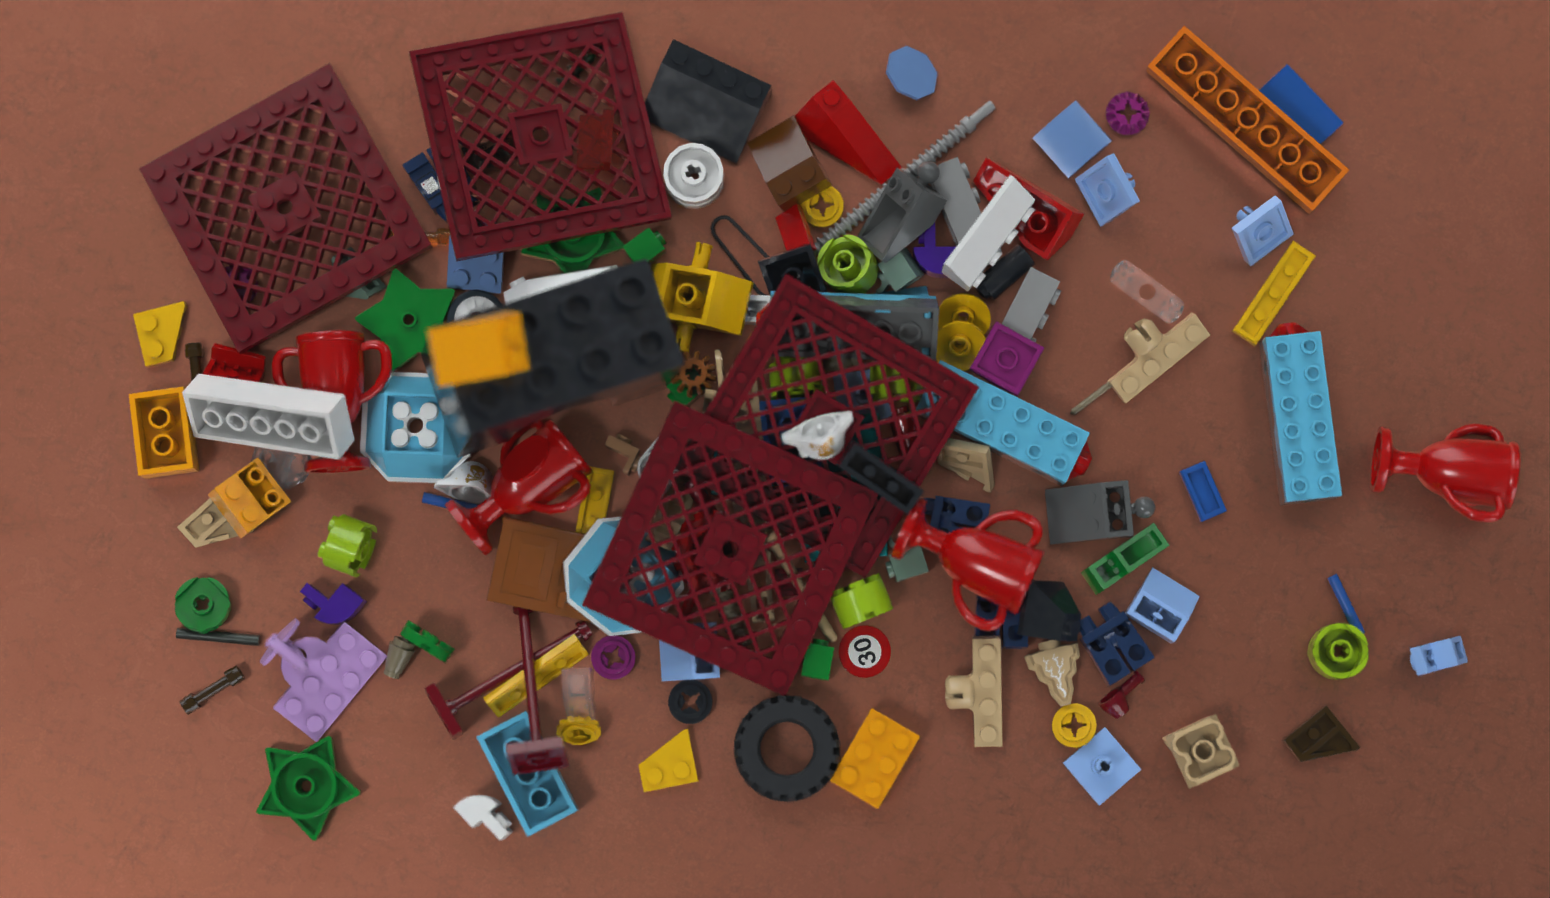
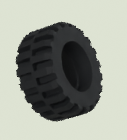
(748, 752)

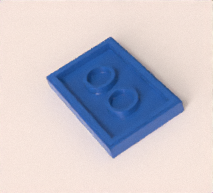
(1301, 104)

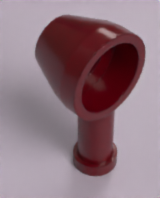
(1115, 701)

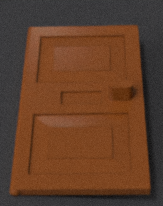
(531, 567)

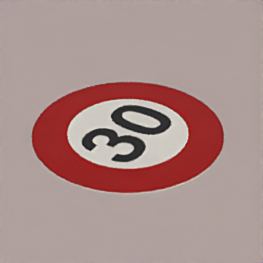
(864, 651)

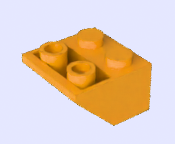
(249, 497)

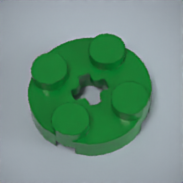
(203, 589)
(427, 641)

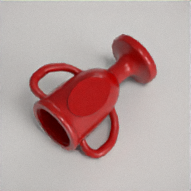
(336, 365)
(1456, 469)
(527, 481)
(978, 560)

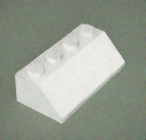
(988, 234)

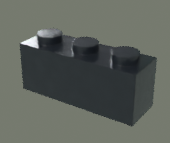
(880, 477)

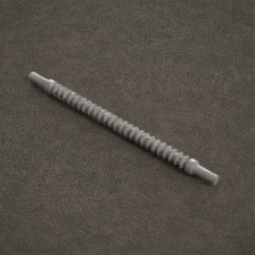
(967, 125)

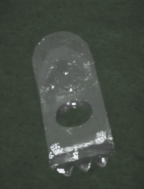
(1131, 278)

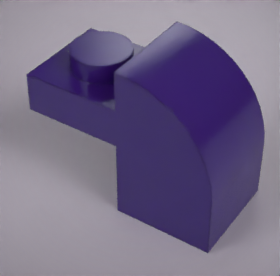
(930, 257)
(338, 608)

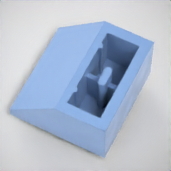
(1162, 605)
(683, 666)

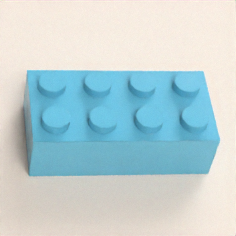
(536, 796)

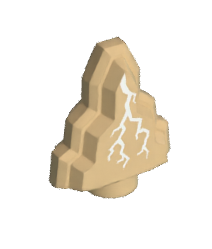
(1055, 667)

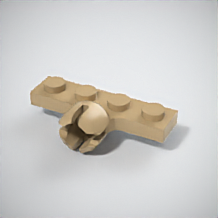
(1155, 353)
(981, 691)

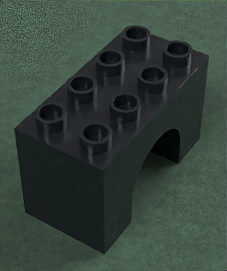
(581, 345)

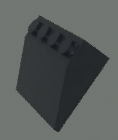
(706, 101)

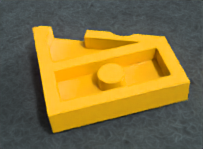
(669, 765)

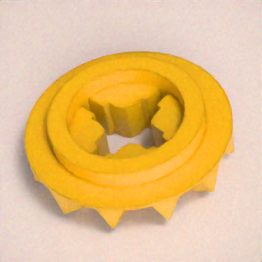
(831, 214)
(1064, 717)
(578, 730)

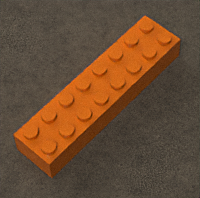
(1246, 119)

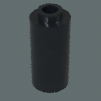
(1005, 273)

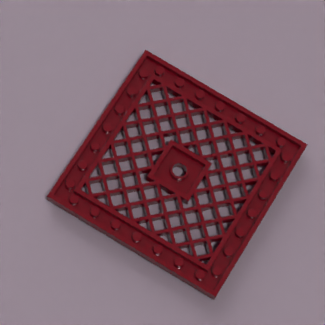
(587, 34)
(230, 136)
(795, 297)
(780, 669)

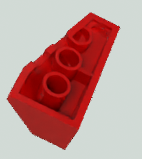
(840, 129)
(1051, 221)

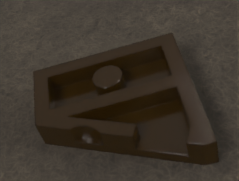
(1320, 737)

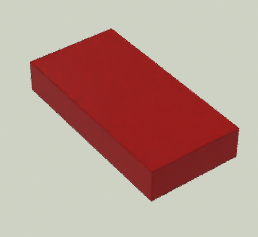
(794, 228)

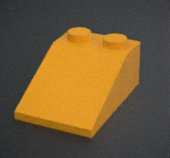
(478, 348)

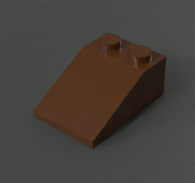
(788, 164)

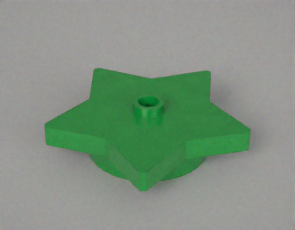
(578, 252)
(401, 300)
(289, 772)

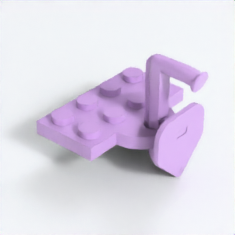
(324, 678)

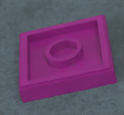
(1006, 358)

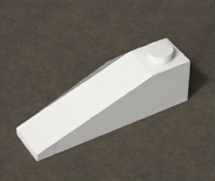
(522, 288)

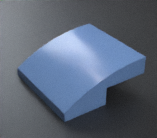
(1072, 139)

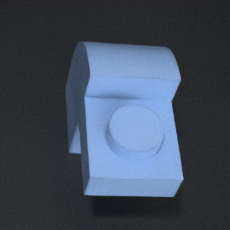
(1438, 655)

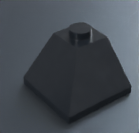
(797, 263)
(1049, 612)

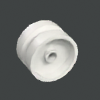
(688, 160)

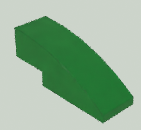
(1124, 559)

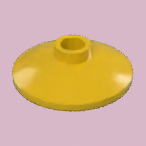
(975, 307)
(958, 355)

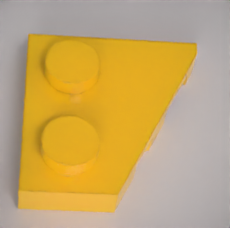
(159, 332)

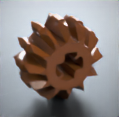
(700, 381)

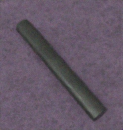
(217, 636)

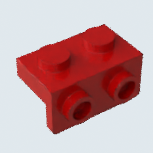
(231, 364)

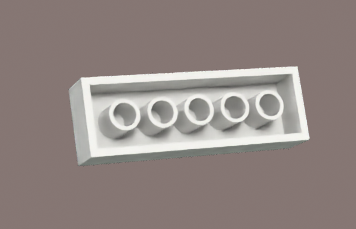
(268, 416)

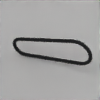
(729, 253)

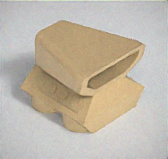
(1201, 750)

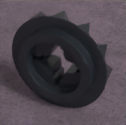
(690, 688)

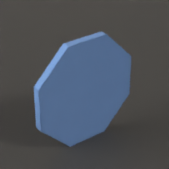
(911, 73)

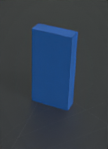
(1202, 491)

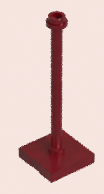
(448, 708)
(538, 753)

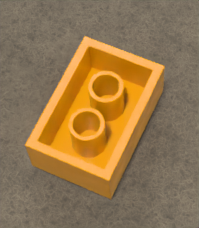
(162, 433)
(874, 758)

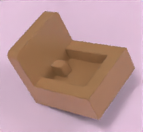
(623, 446)

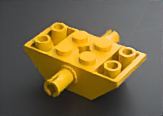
(717, 300)

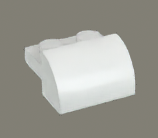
(481, 810)

